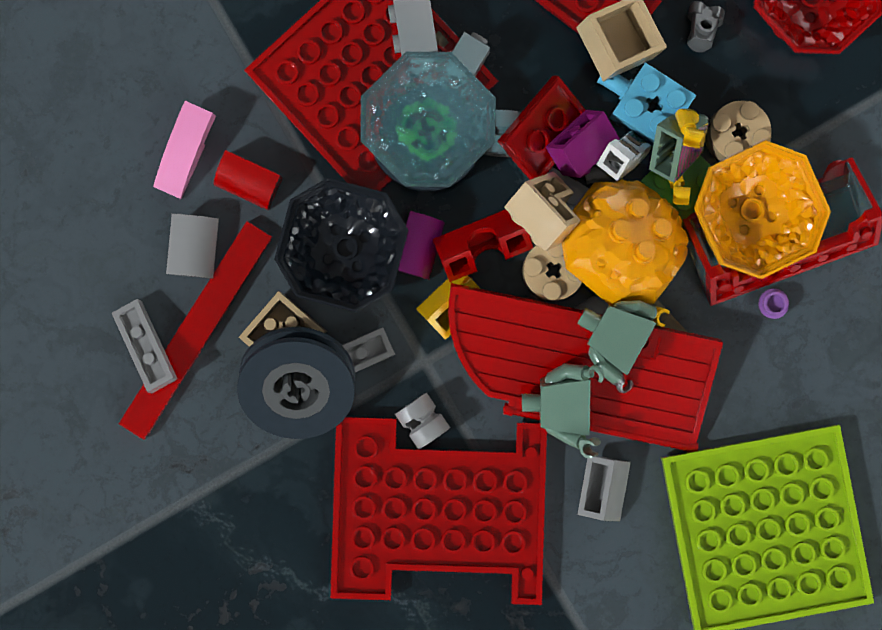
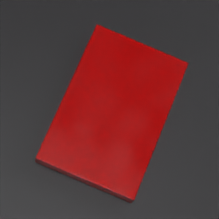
(538, 125)

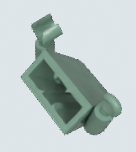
(566, 405)

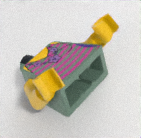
(676, 147)

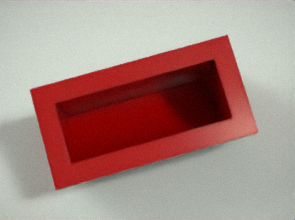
(247, 180)

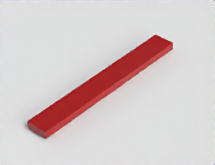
(199, 326)

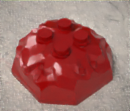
(819, 24)

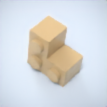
(542, 210)
(278, 314)

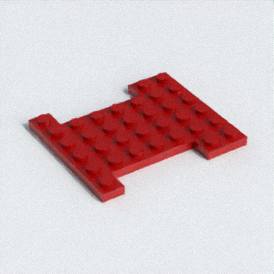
(435, 510)

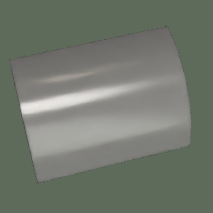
(192, 246)
(604, 488)

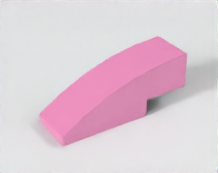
(183, 149)

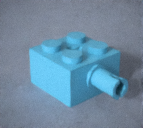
(636, 94)

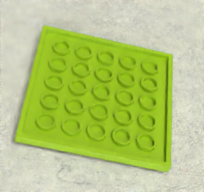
(767, 530)

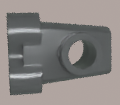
(703, 25)

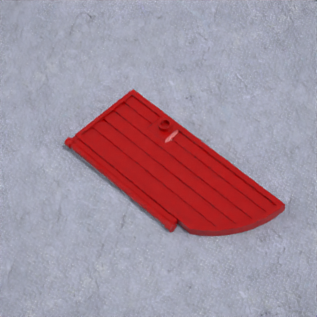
(517, 340)

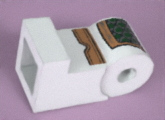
(626, 152)

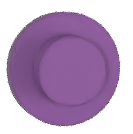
(773, 303)

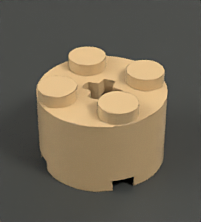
(740, 116)
(541, 285)

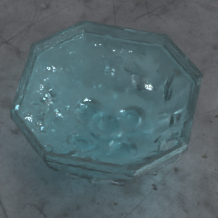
(428, 119)

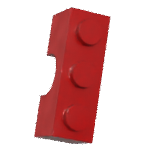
(462, 246)

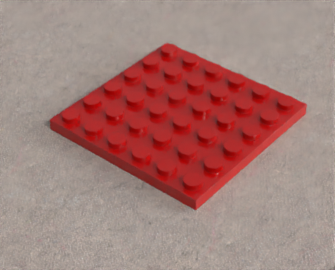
(326, 67)

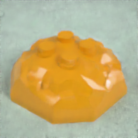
(762, 209)
(625, 242)

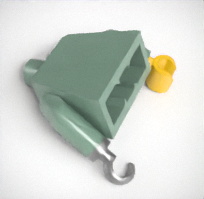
(620, 337)

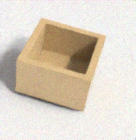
(621, 37)

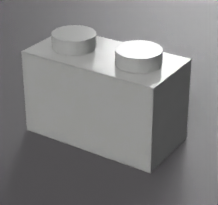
(414, 26)

